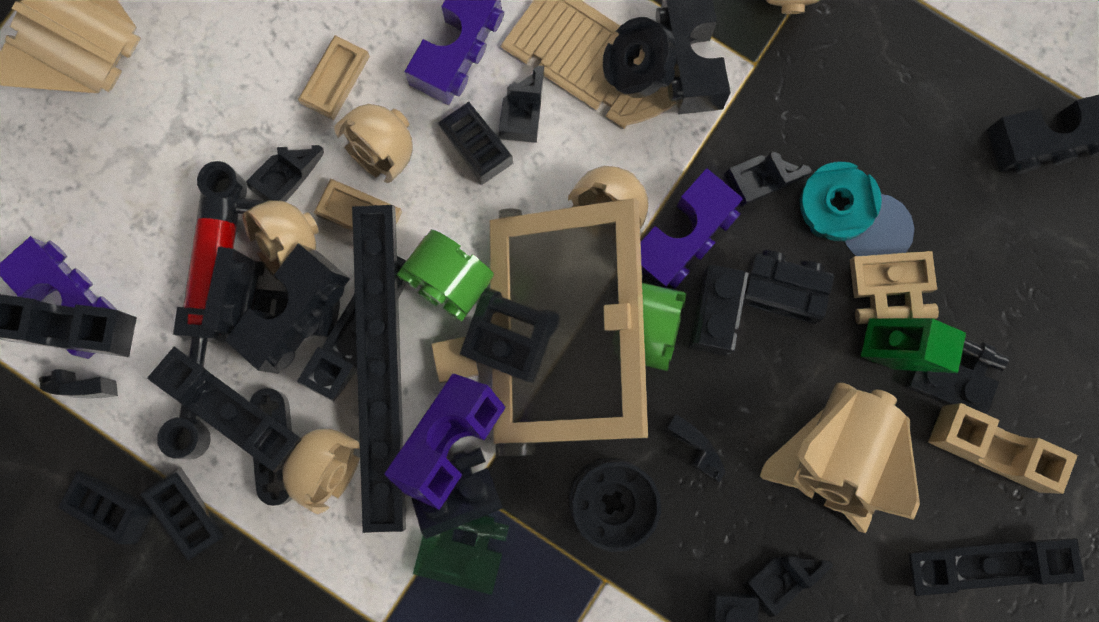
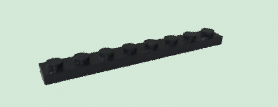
(378, 365)

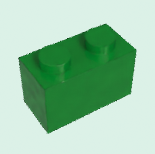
(914, 344)

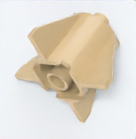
(67, 45)
(852, 456)

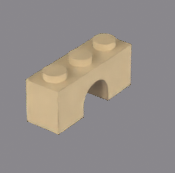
(1018, 458)

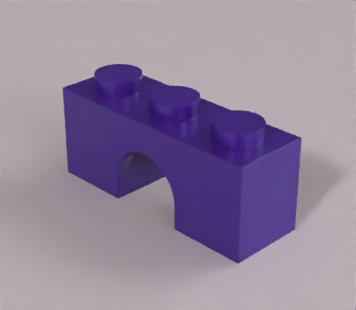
(443, 69)
(708, 206)
(40, 269)
(457, 412)

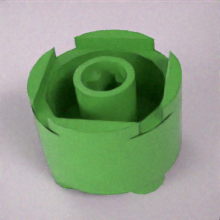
(446, 274)
(661, 323)

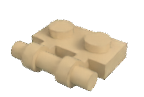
(894, 275)

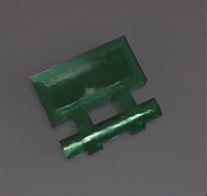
(460, 562)

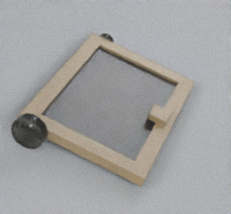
(593, 369)

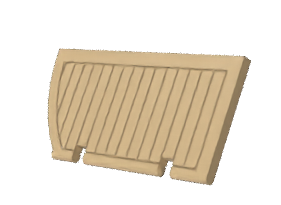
(571, 46)

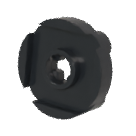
(658, 63)

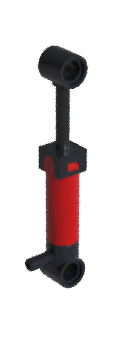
(214, 228)

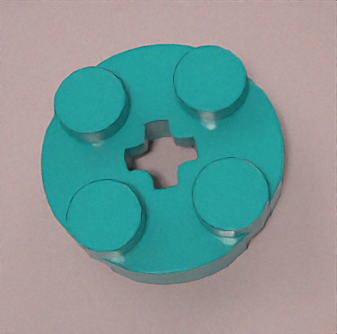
(852, 183)

